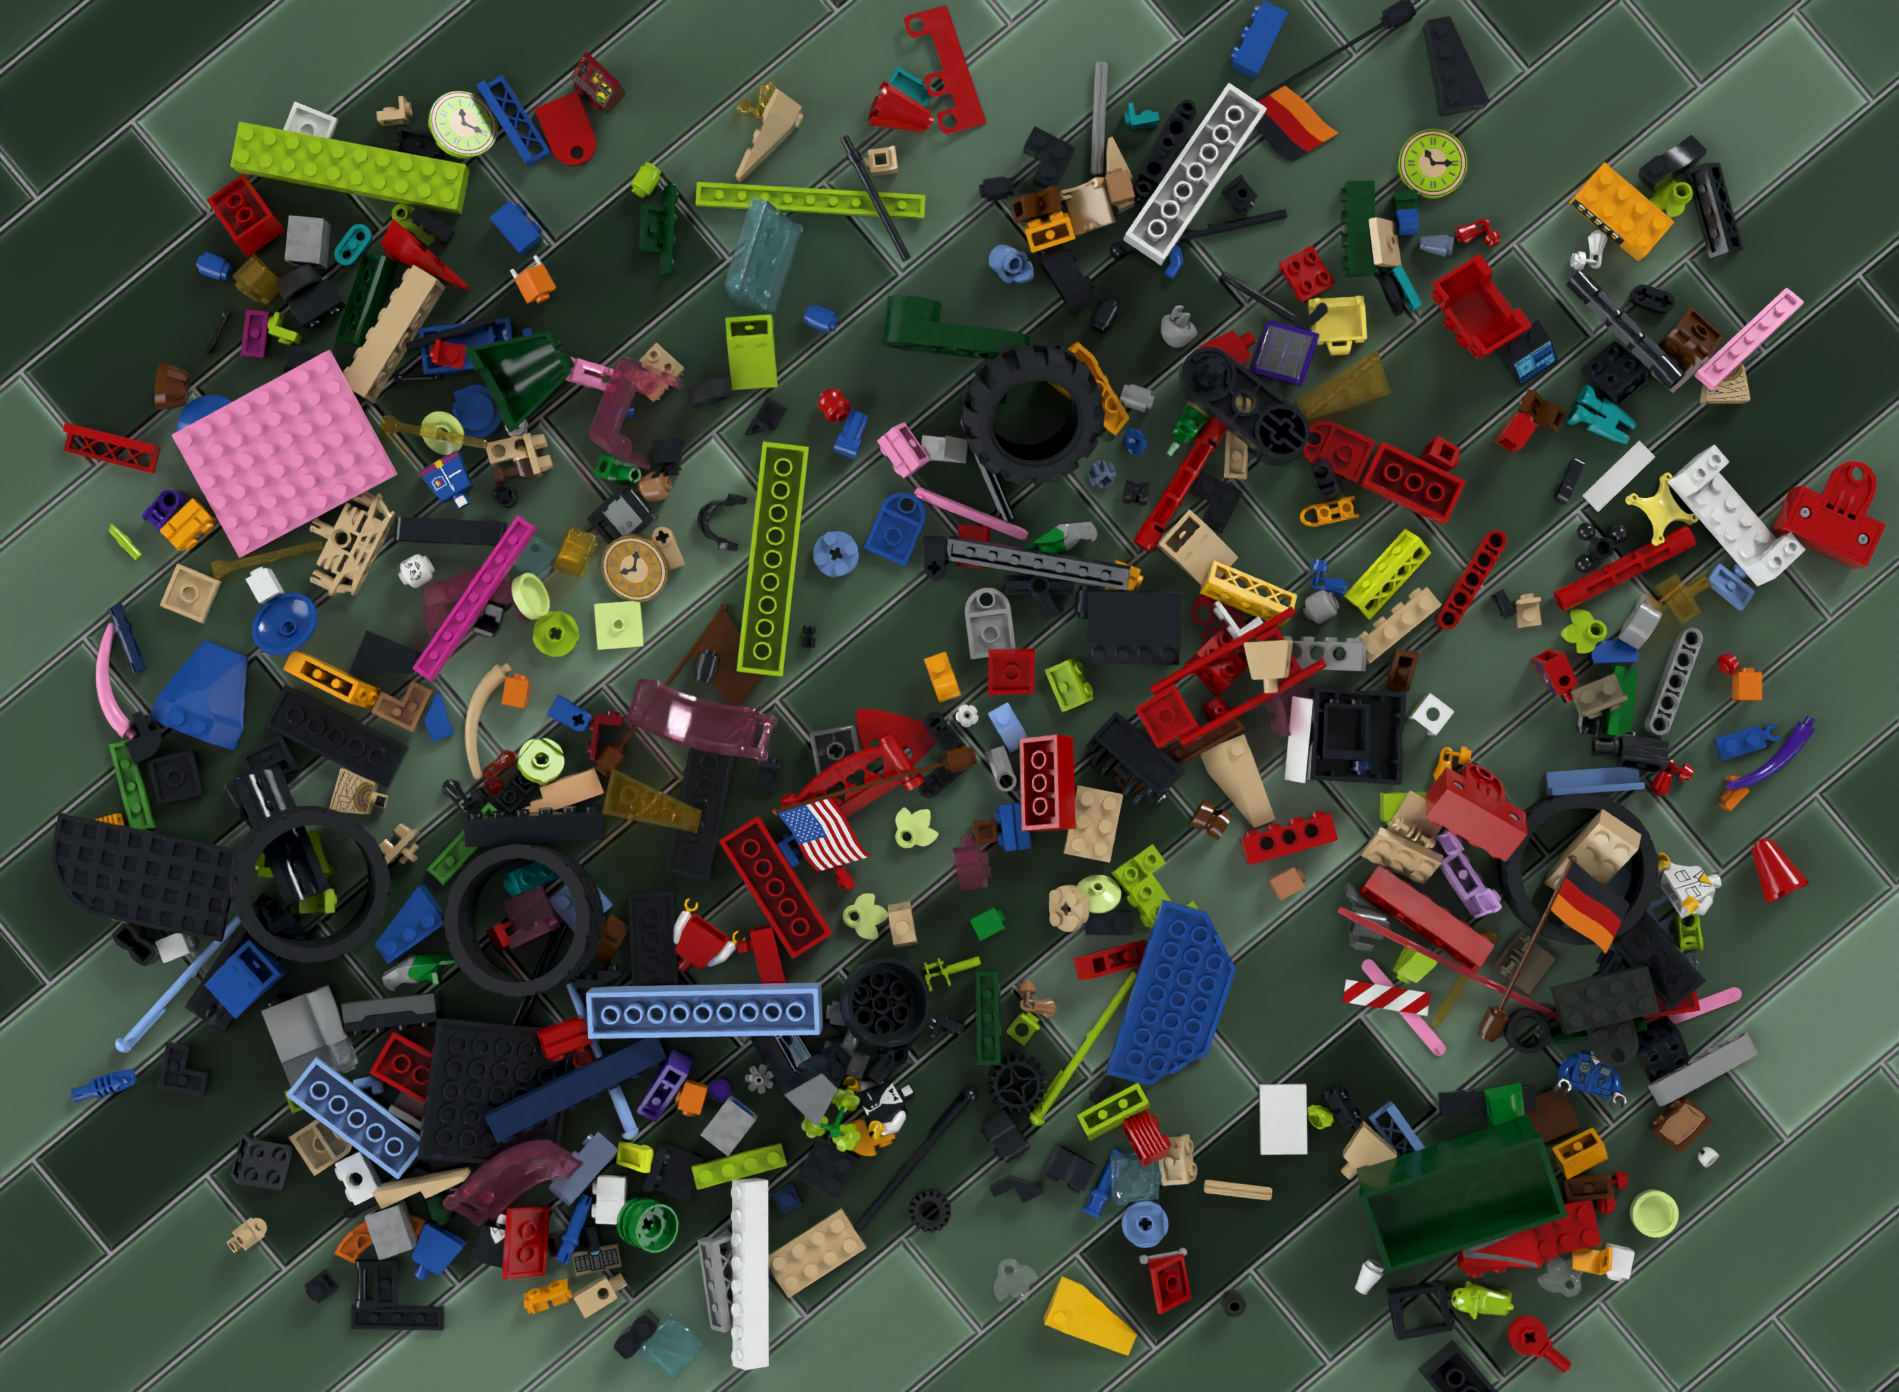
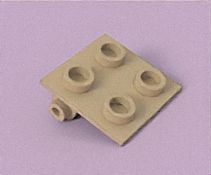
(660, 359)
(1412, 822)

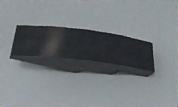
(1474, 1102)

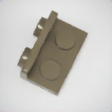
(1598, 696)

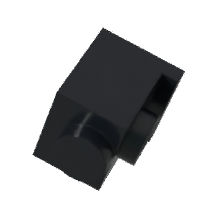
(1231, 191)
(321, 1286)

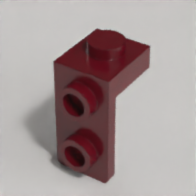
(610, 718)

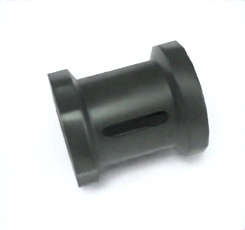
(1605, 746)

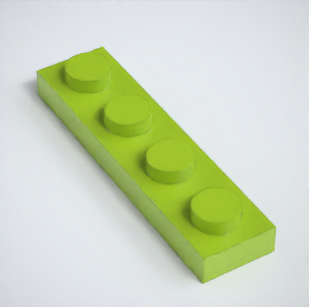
(738, 1165)

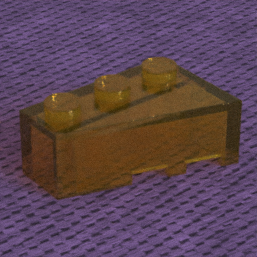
(256, 280)

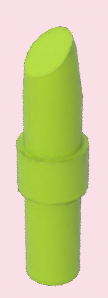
(124, 542)

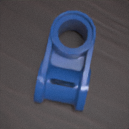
(567, 713)

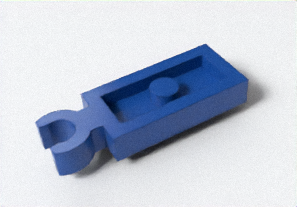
(1744, 741)

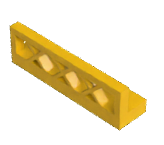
(1246, 599)

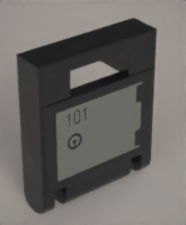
(623, 513)

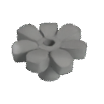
(763, 1075)

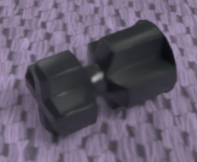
(808, 641)

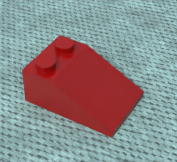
(245, 215)

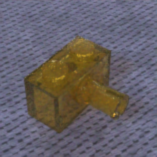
(1680, 597)

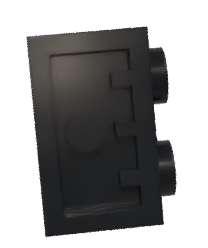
(1617, 373)
(1661, 1048)
(261, 1162)
(672, 1172)

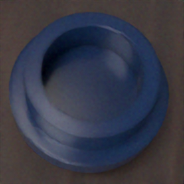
(1361, 767)

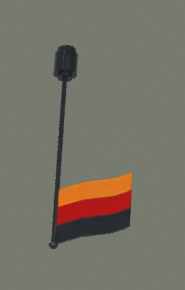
(1289, 121)

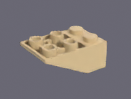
(1195, 547)

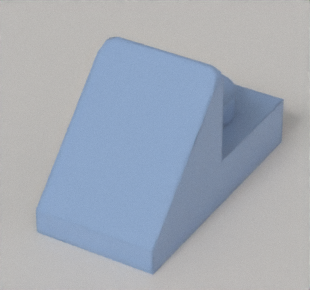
(1008, 726)

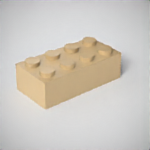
(1599, 849)

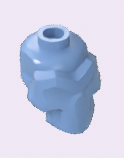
(1011, 264)

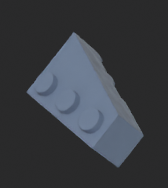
(595, 1155)

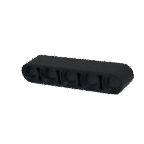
(448, 531)

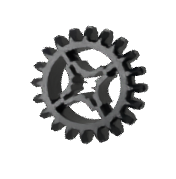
(1006, 1087)

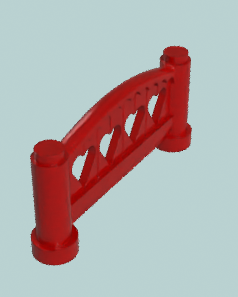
(894, 763)

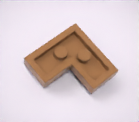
(405, 712)

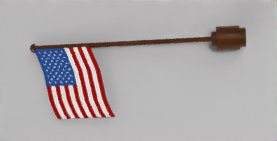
(825, 831)

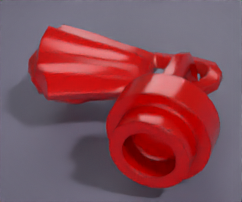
(1466, 233)
(1662, 782)
(1608, 1205)

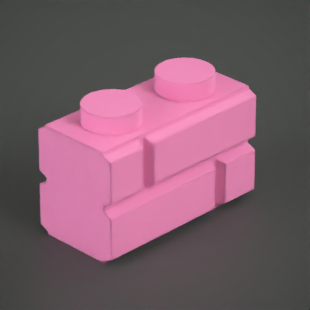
(903, 450)

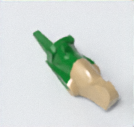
(1187, 425)

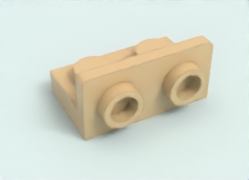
(1179, 1165)

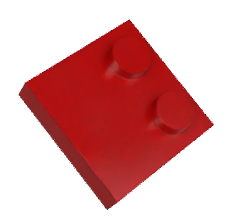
(1011, 671)

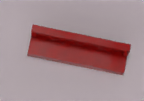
(108, 439)

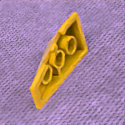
(1087, 1318)

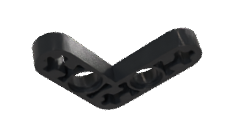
(932, 732)

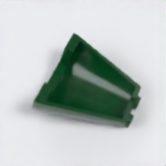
(521, 372)

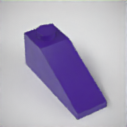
(665, 1085)

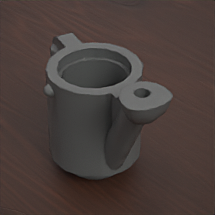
(1369, 911)

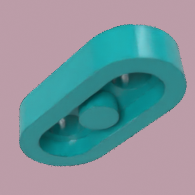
(351, 244)

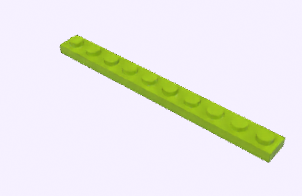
(809, 200)

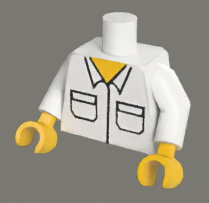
(1687, 886)

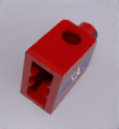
(1556, 673)

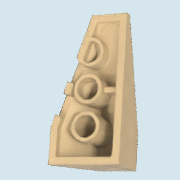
(779, 122)
(1237, 775)

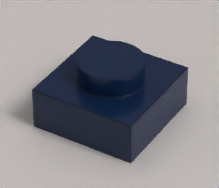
(787, 1198)

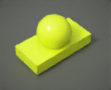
(635, 1156)

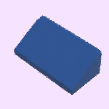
(1613, 652)

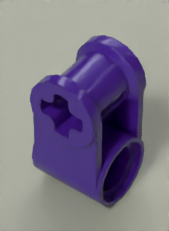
(160, 511)

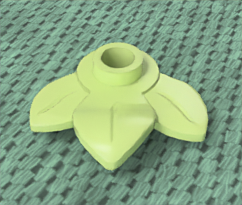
(917, 826)
(869, 916)

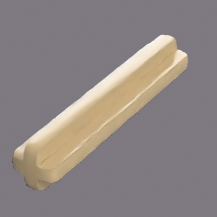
(1237, 1190)

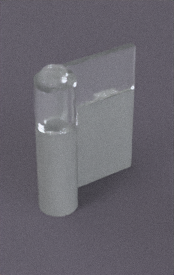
(307, 1029)

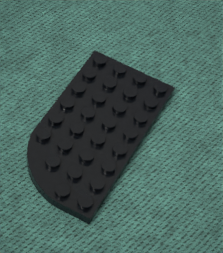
(143, 876)

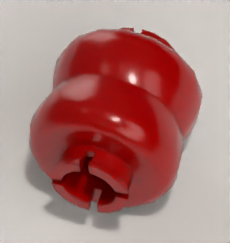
(834, 405)

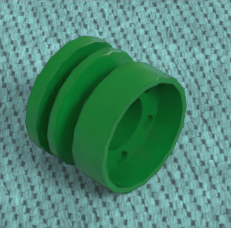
(647, 1224)

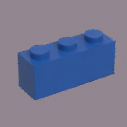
(1258, 39)

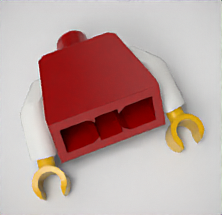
(700, 941)

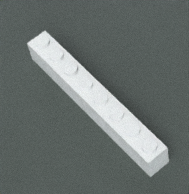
(750, 1273)

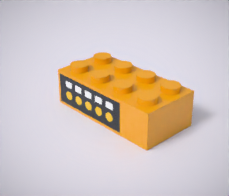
(1621, 212)

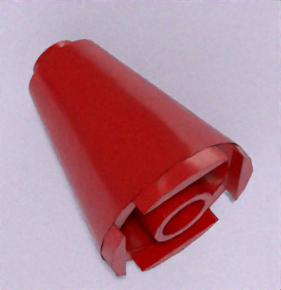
(898, 111)
(1776, 871)

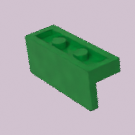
(1621, 719)

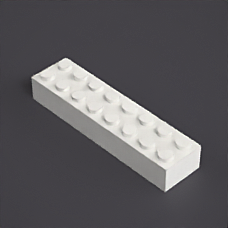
(1194, 174)

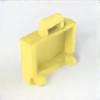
(1341, 324)

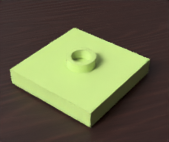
(619, 625)

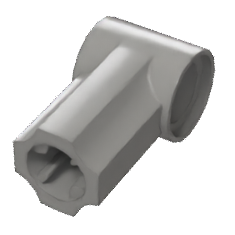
(1001, 766)

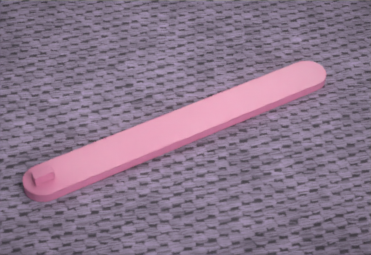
(971, 513)
(1706, 1004)
(1413, 1020)

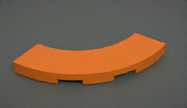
(359, 1239)

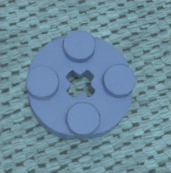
(823, 558)
(1154, 1232)

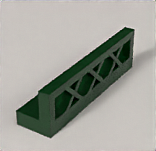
(988, 1017)

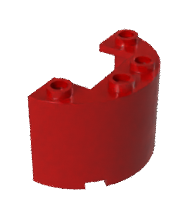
(1477, 309)

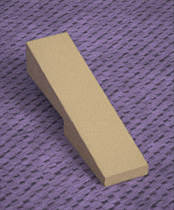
(429, 1185)

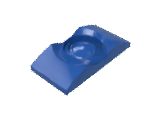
(495, 333)

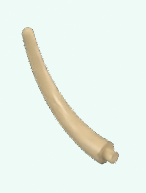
(476, 705)

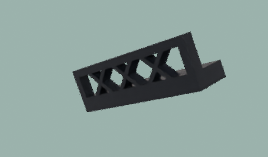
(1712, 209)

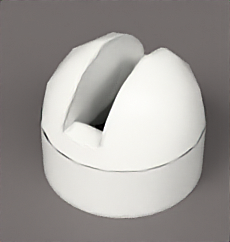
(1708, 1157)

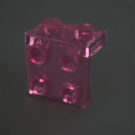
(1281, 707)

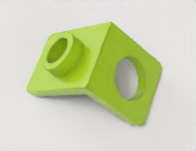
(1028, 1019)

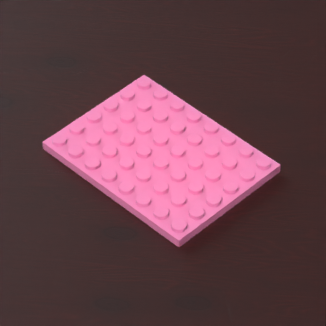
(284, 454)

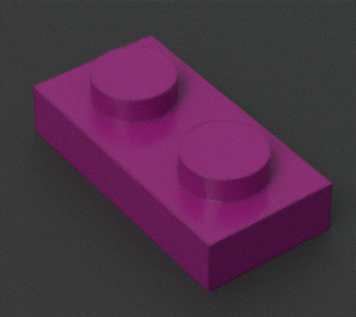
(255, 334)

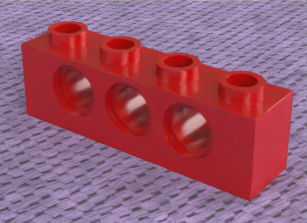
(1324, 834)

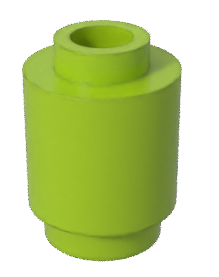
(646, 180)

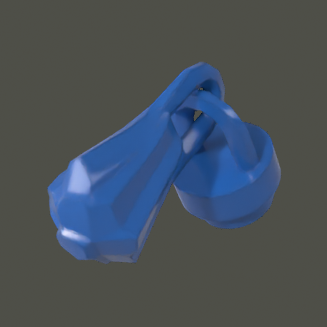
(1335, 585)

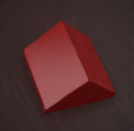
(1169, 1281)

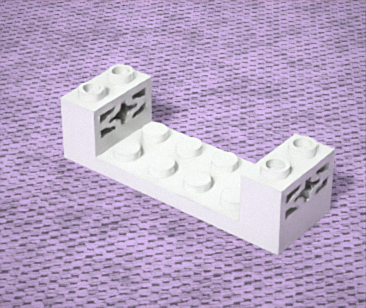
(1732, 519)

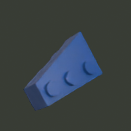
(412, 925)

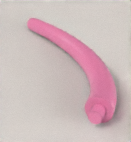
(110, 708)

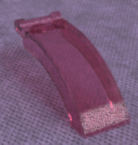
(699, 722)
(509, 1176)

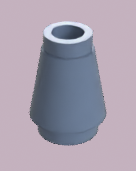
(1438, 244)

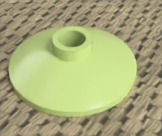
(438, 421)
(1100, 900)

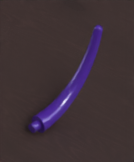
(1792, 746)

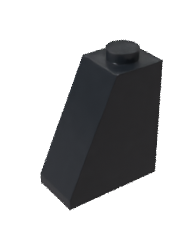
(383, 657)

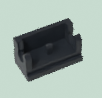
(418, 143)

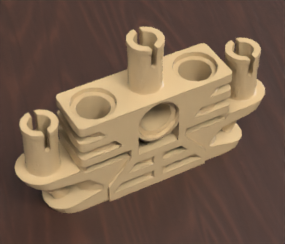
(358, 562)

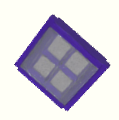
(1285, 353)

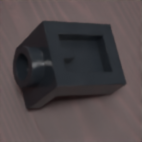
(768, 774)
(950, 1025)

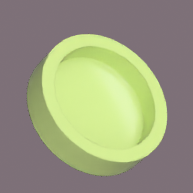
(530, 596)
(1654, 1213)

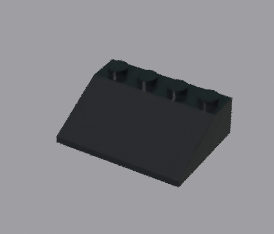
(1133, 627)

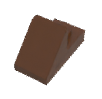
(1401, 670)
(612, 937)

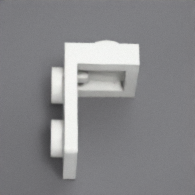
(1233, 629)

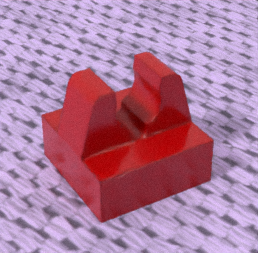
(498, 935)

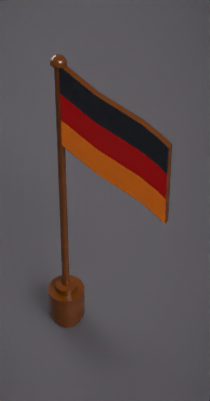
(1582, 905)

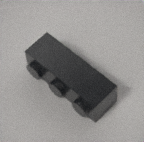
(431, 225)

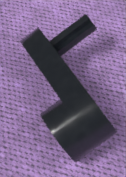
(1205, 386)

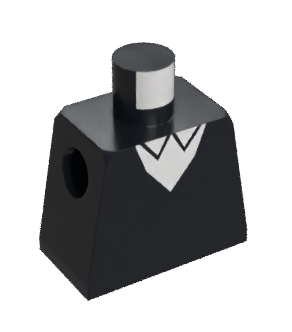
(490, 1243)

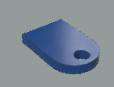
(895, 529)

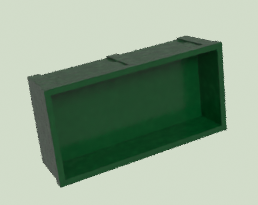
(1460, 1194)

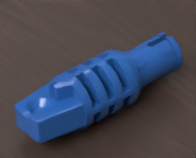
(105, 1085)

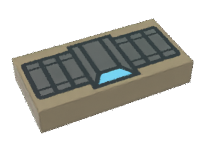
(599, 1260)

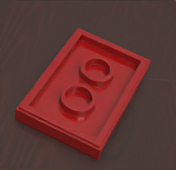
(526, 1242)

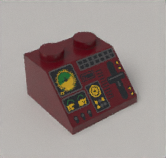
(597, 84)

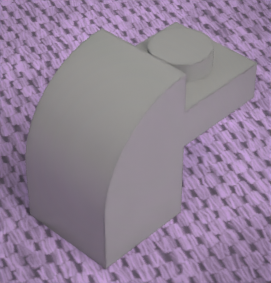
(1641, 621)

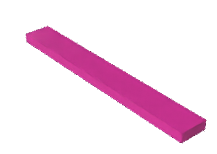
(475, 598)

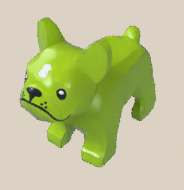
(1481, 1300)

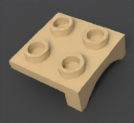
(1088, 206)

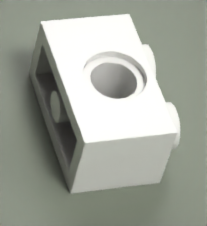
(361, 1164)

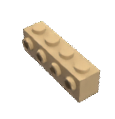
(1399, 623)

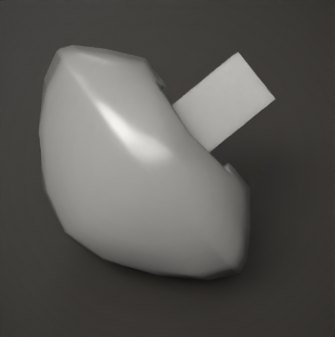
(1177, 329)

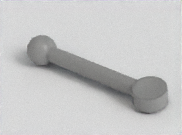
(1144, 1258)

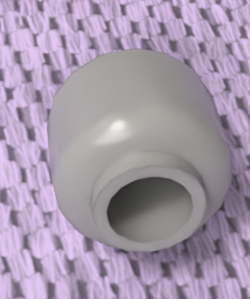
(1320, 606)

